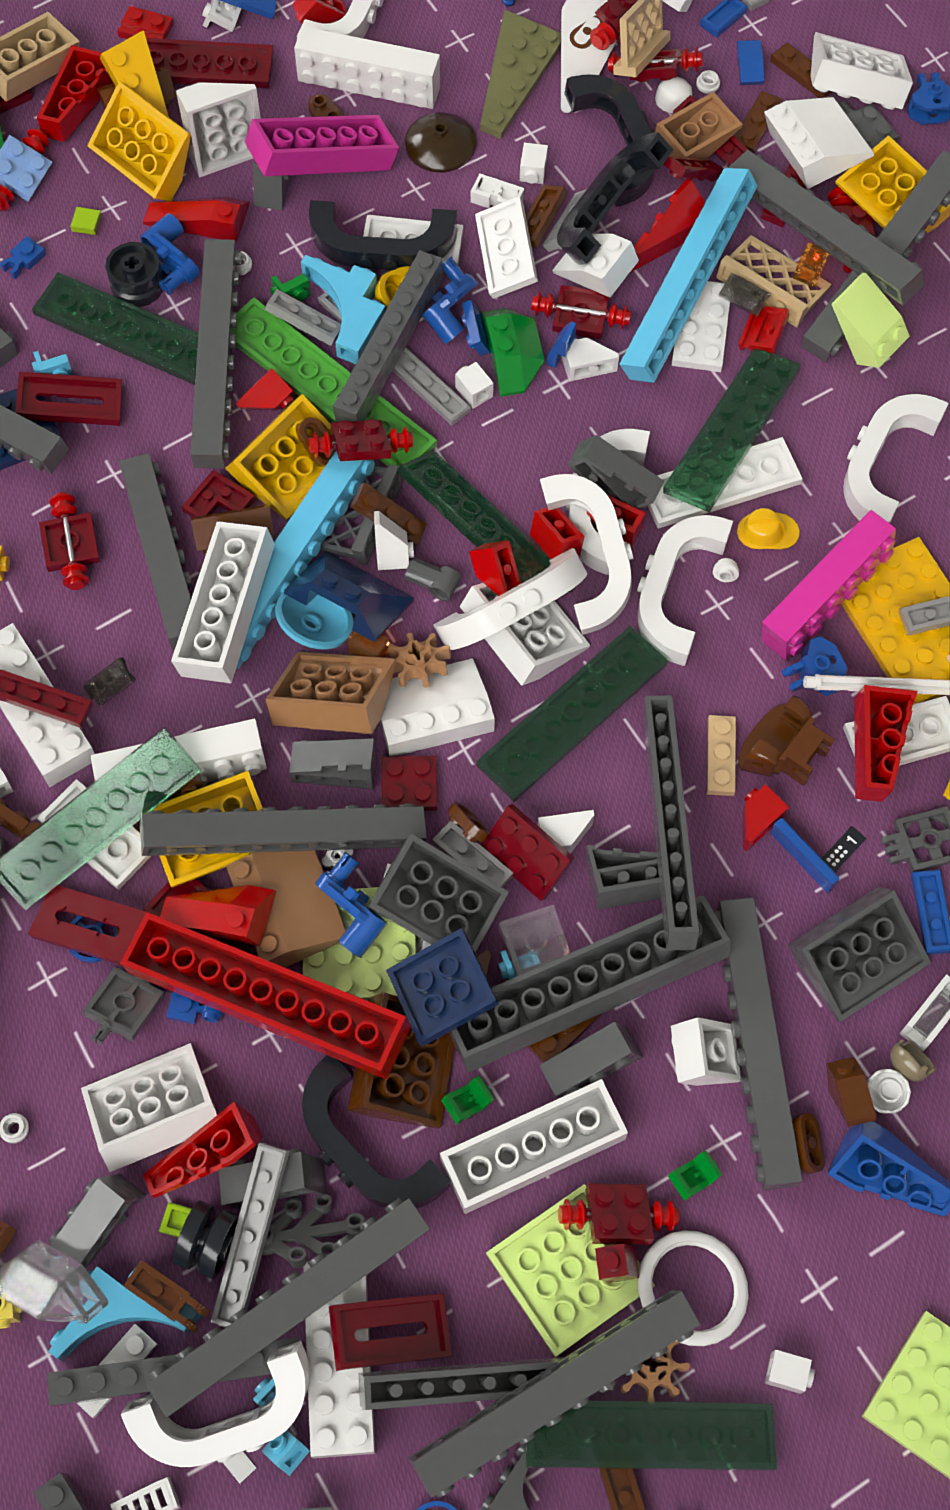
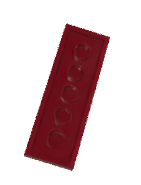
(213, 61)

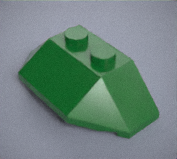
(513, 349)

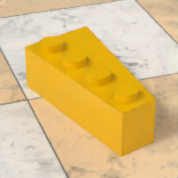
(134, 66)

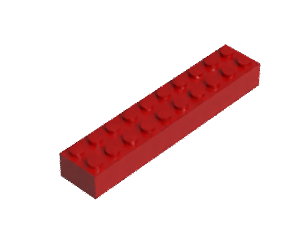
(267, 995)

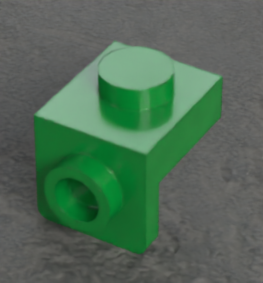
(296, 287)
(468, 1100)
(695, 1175)

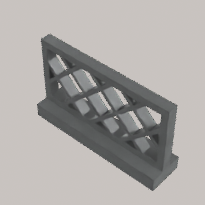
(365, 539)

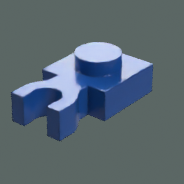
(24, 254)

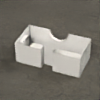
(494, 191)

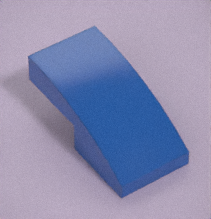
(750, 62)
(562, 344)

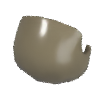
(911, 1061)

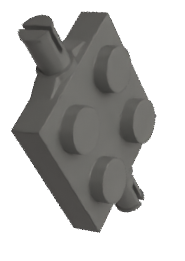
(869, 124)
(122, 1005)

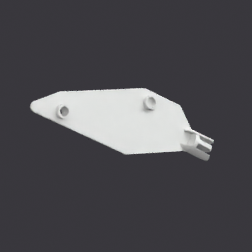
(573, 59)

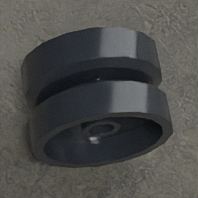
(134, 273)
(205, 1239)

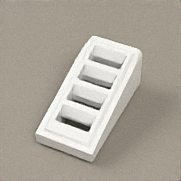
(168, 1492)

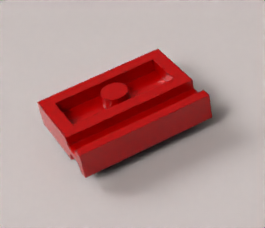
(138, 19)
(765, 330)

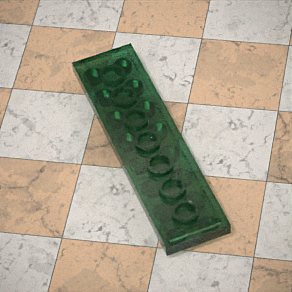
(120, 326)
(731, 429)
(471, 511)
(571, 713)
(96, 817)
(658, 1437)

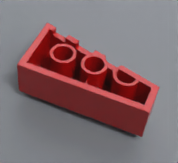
(73, 93)
(879, 734)

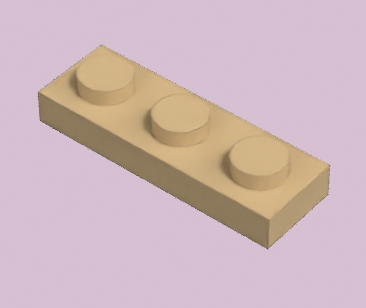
(721, 755)

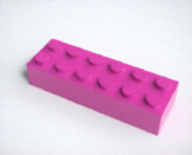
(321, 145)
(829, 585)

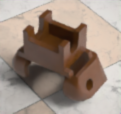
(784, 742)

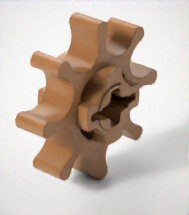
(419, 659)
(650, 1381)

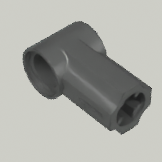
(439, 581)

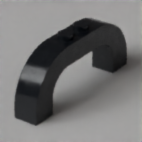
(611, 96)
(636, 158)
(378, 251)
(319, 1091)

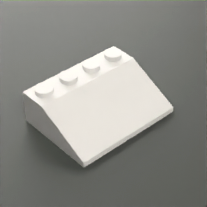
(859, 71)
(218, 123)
(816, 138)
(534, 643)
(443, 713)
(148, 1107)

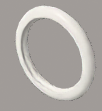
(696, 1238)

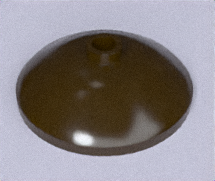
(440, 142)

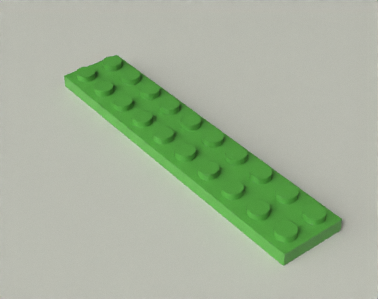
(315, 374)

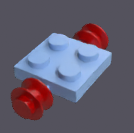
(22, 166)

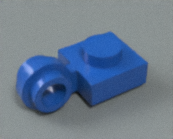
(187, 1010)

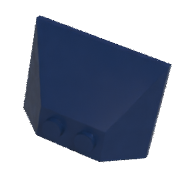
(371, 599)

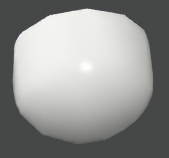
(672, 93)
(889, 1091)

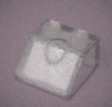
(533, 939)

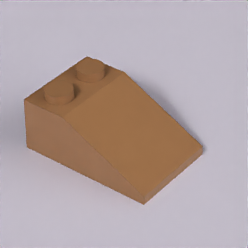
(699, 128)

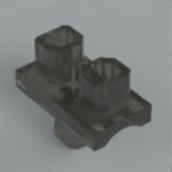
(744, 294)
(109, 682)

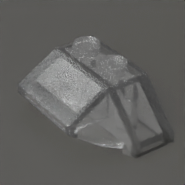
(50, 1285)

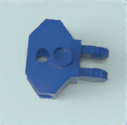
(930, 99)
(816, 660)

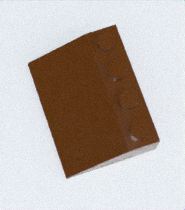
(414, 1084)

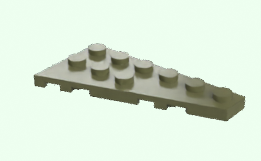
(519, 63)

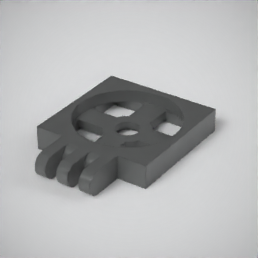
(904, 846)

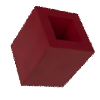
(617, 1263)

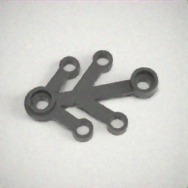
(306, 1230)

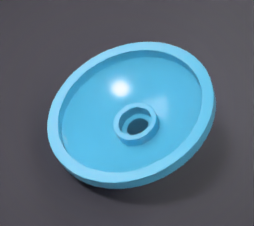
(315, 625)

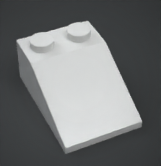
(605, 269)

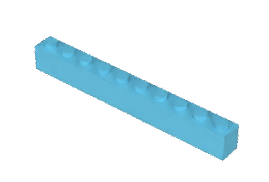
(688, 275)
(303, 538)

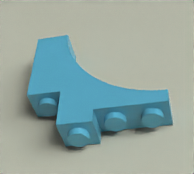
(352, 296)
(122, 1308)

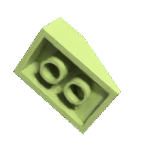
(869, 322)

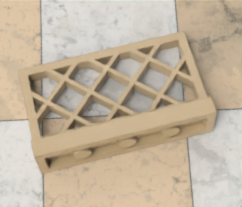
(640, 37)
(778, 297)

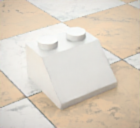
(704, 1052)

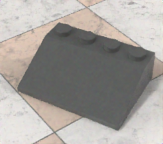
(436, 895)
(860, 952)

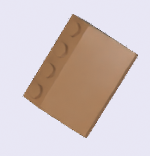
(331, 692)
(302, 915)

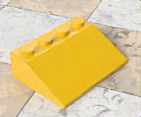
(142, 143)
(885, 182)
(276, 462)
(223, 795)

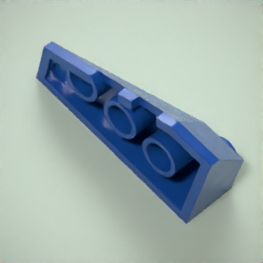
(880, 1163)

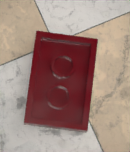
(527, 852)

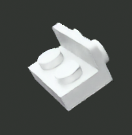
(221, 14)

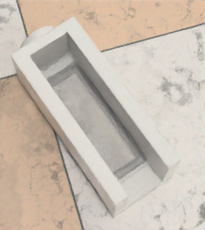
(930, 1016)

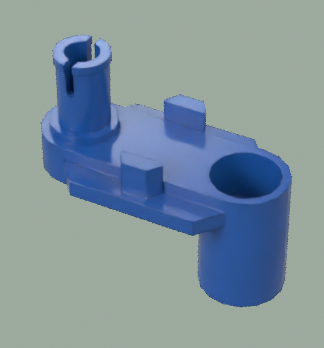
(160, 239)
(439, 315)
(367, 922)

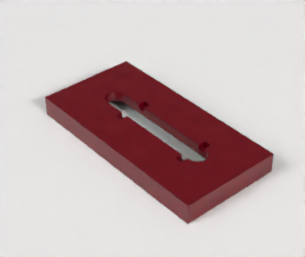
(69, 386)
(83, 940)
(355, 1354)

